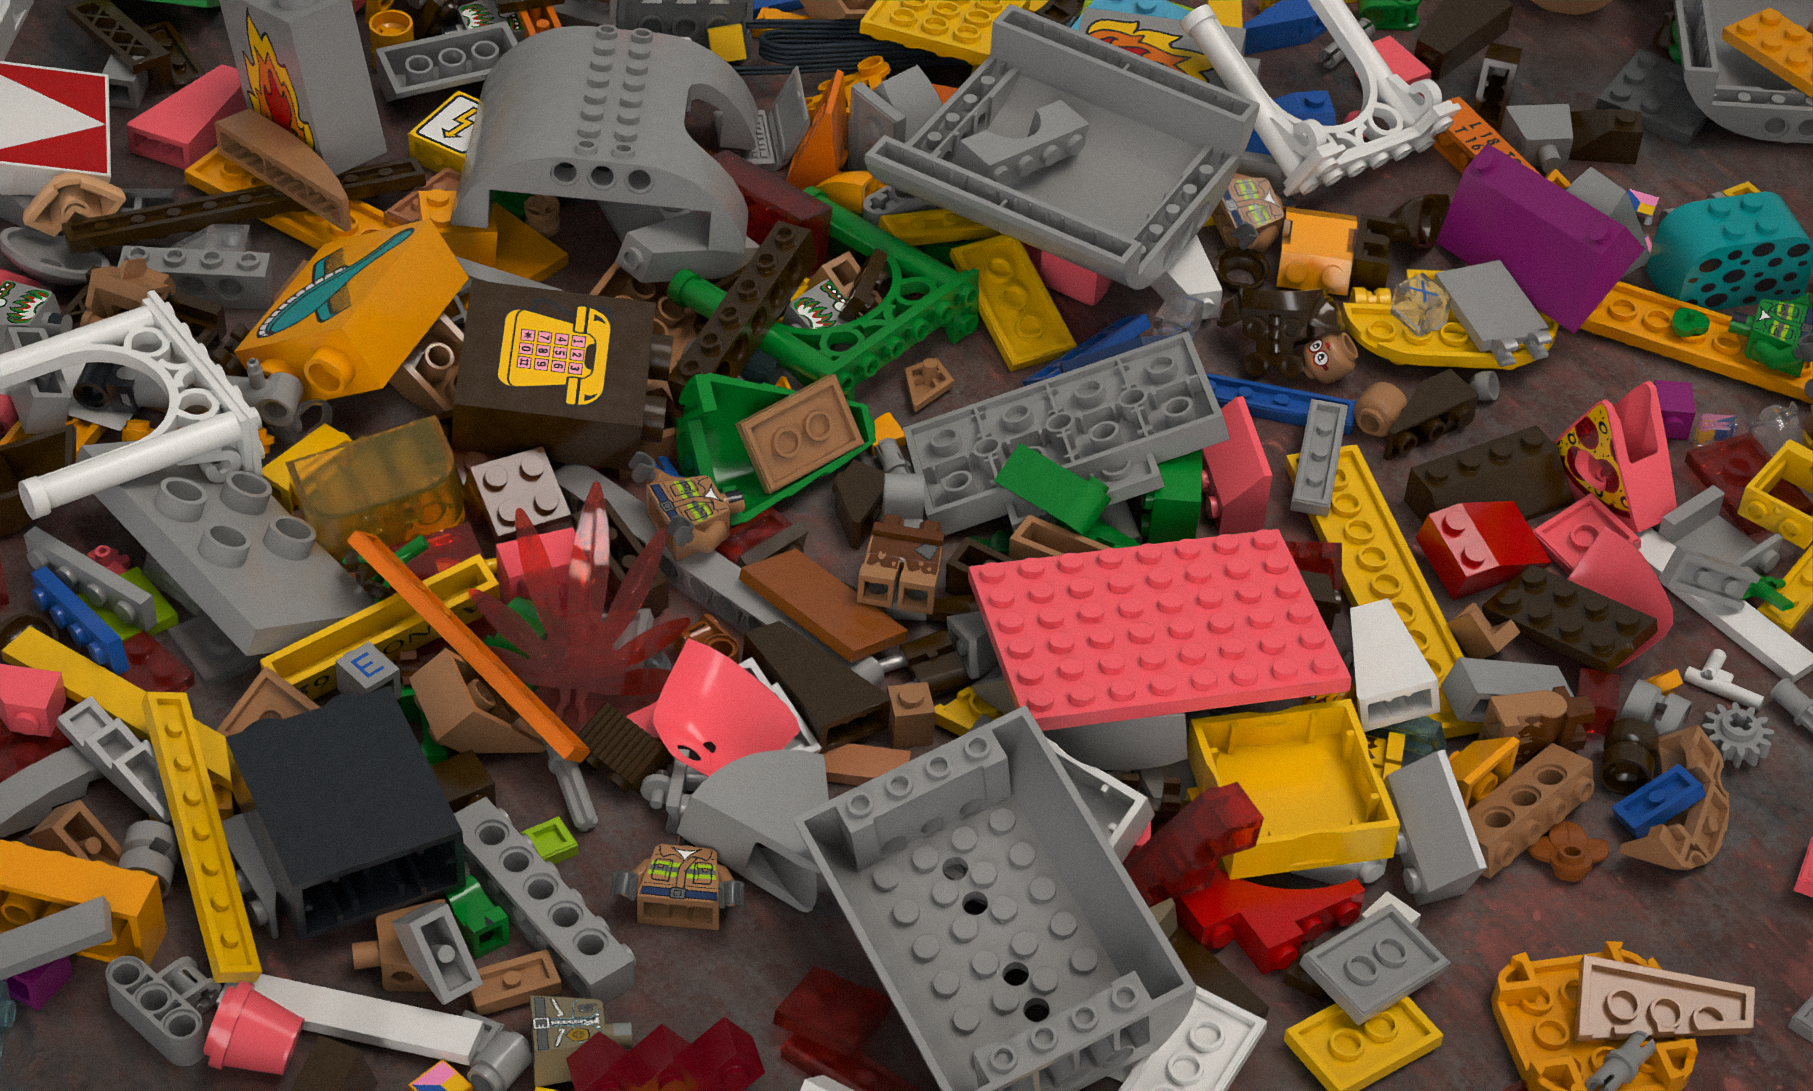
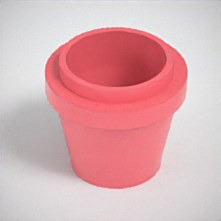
(252, 1032)

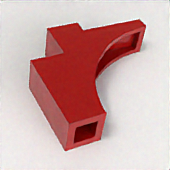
(1266, 919)

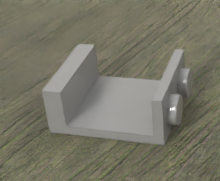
(1701, 529)

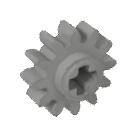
(1738, 734)

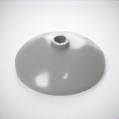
(47, 257)

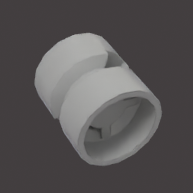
(1647, 699)
(152, 849)

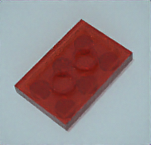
(1732, 466)

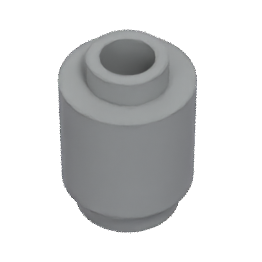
(500, 1062)

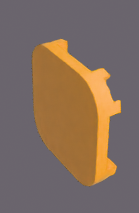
(1538, 1016)

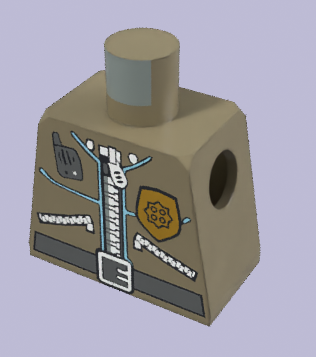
(563, 1026)

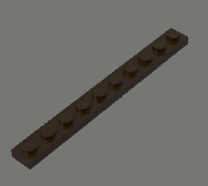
(230, 208)

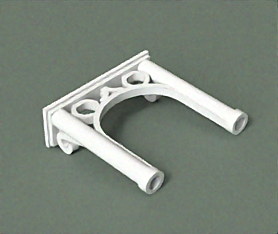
(1320, 153)
(164, 350)

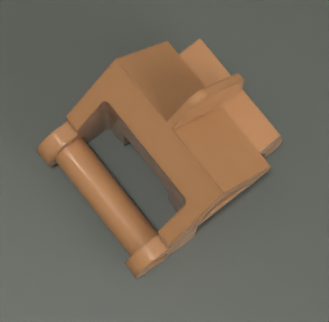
(123, 287)

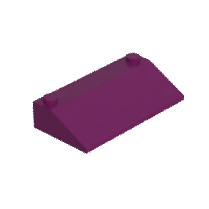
(1545, 237)

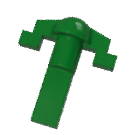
(1767, 593)

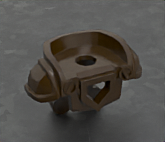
(1279, 324)

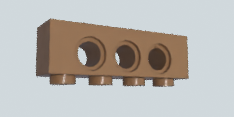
(1530, 804)

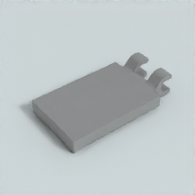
(1495, 311)

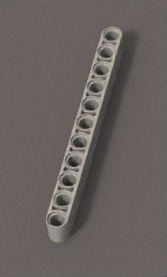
(703, 577)

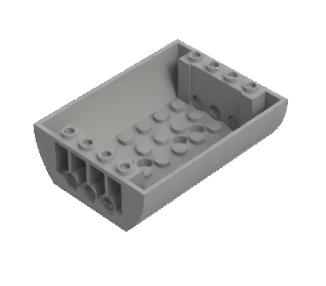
(1053, 910)

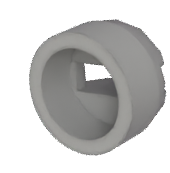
(1486, 385)

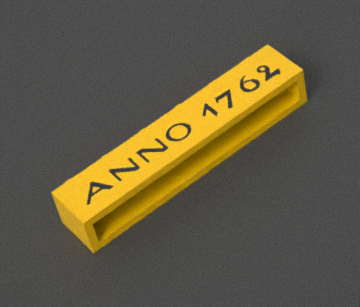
(388, 625)

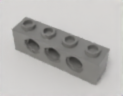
(218, 276)

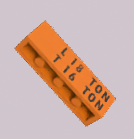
(1467, 138)

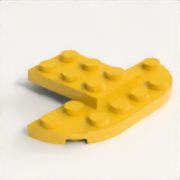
(1448, 347)

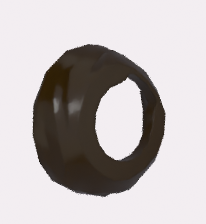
(1236, 258)
(20, 622)

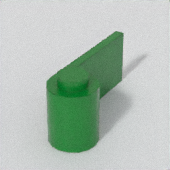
(1054, 489)

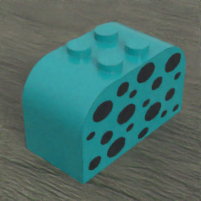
(1731, 252)

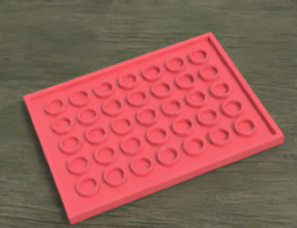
(1156, 629)

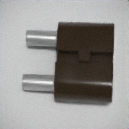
(930, 661)

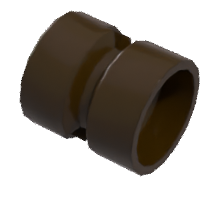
(1628, 756)

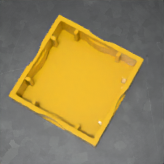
(1306, 778)

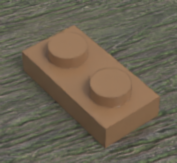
(514, 982)

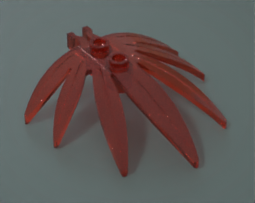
(580, 646)

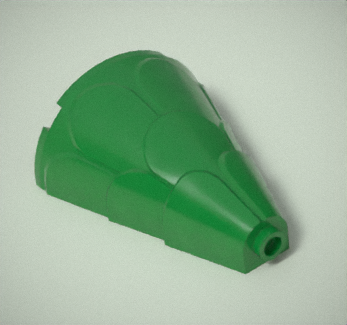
(713, 447)

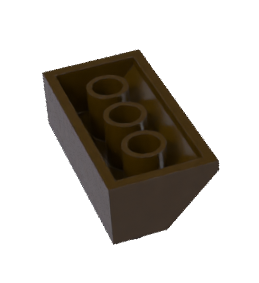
(1510, 468)

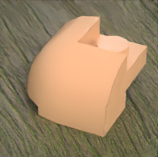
(70, 199)

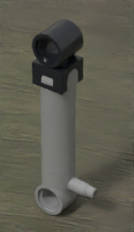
(131, 390)

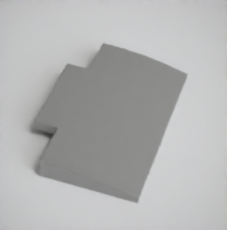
(1094, 421)

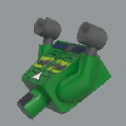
(1778, 333)

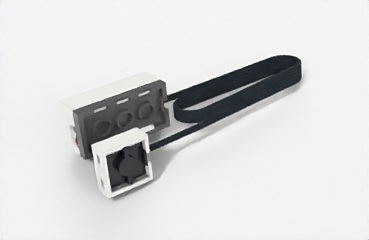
(814, 36)

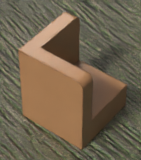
(1477, 634)

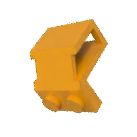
(1317, 251)

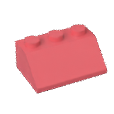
(1236, 474)

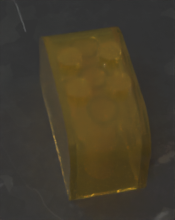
(381, 485)

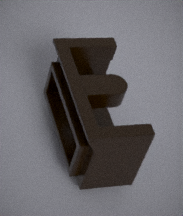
(1372, 252)

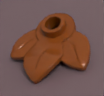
(1569, 851)

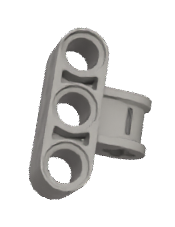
(164, 1004)

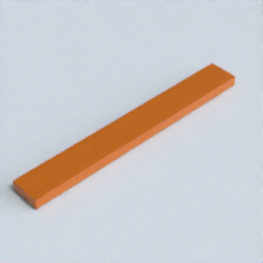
(469, 646)

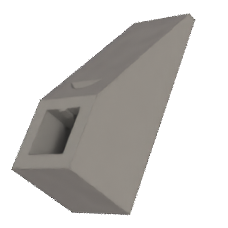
(253, 875)

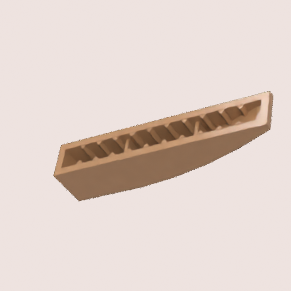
(283, 163)

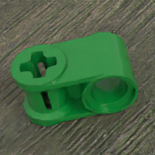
(1390, 13)

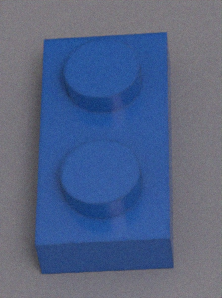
(1658, 801)

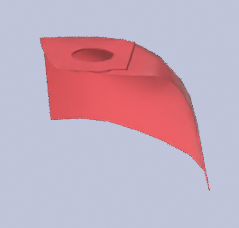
(1623, 574)
(721, 704)

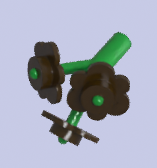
(370, 579)

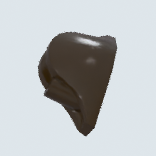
(1420, 220)

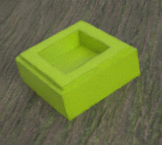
(552, 841)

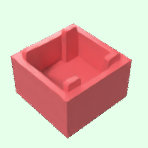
(509, 570)

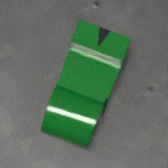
(476, 916)

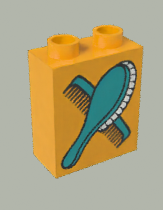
(357, 310)

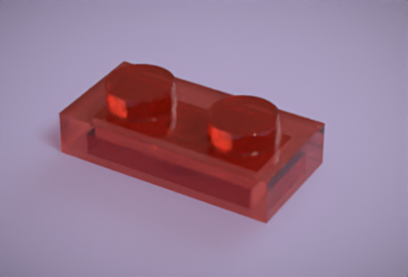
(752, 533)

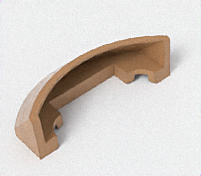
(1698, 831)

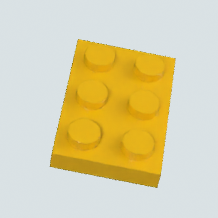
(1356, 1056)

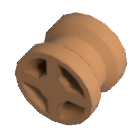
(542, 214)

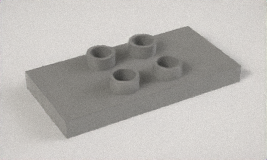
(235, 552)

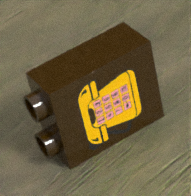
(559, 375)

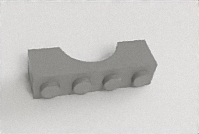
(1052, 137)

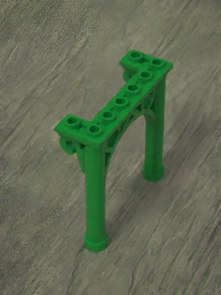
(876, 336)

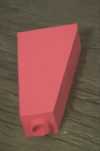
(184, 124)

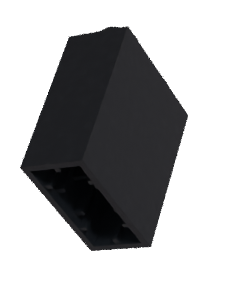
(345, 812)

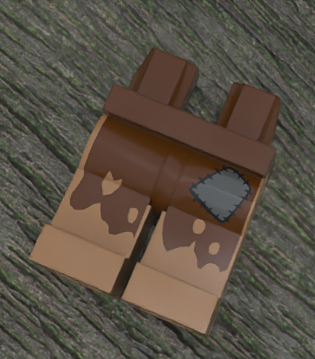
(904, 552)
(1538, 720)

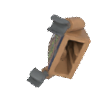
(1250, 213)
(686, 508)
(680, 887)

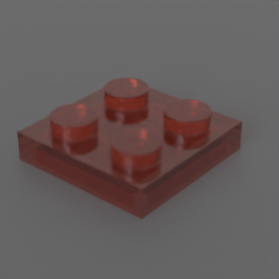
(832, 1011)

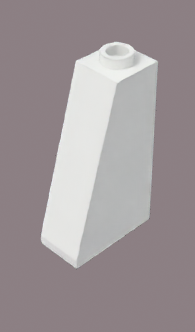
(1194, 277)
(1389, 669)

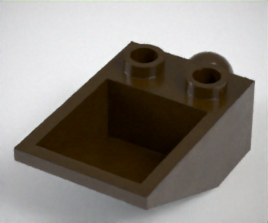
(27, 459)

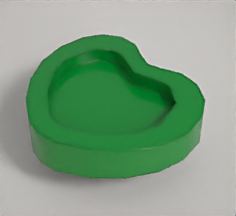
(1689, 322)

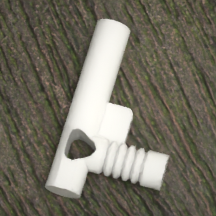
(1720, 681)

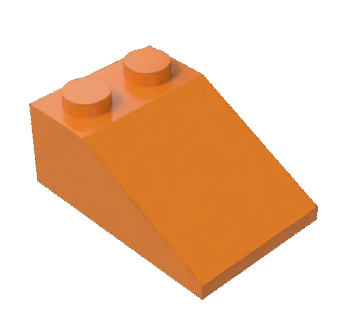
(824, 142)

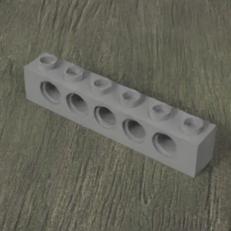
(543, 905)

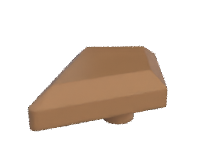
(927, 382)

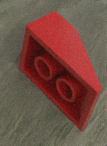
(1479, 545)

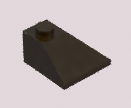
(1606, 135)

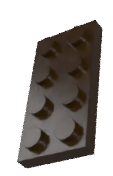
(1570, 618)

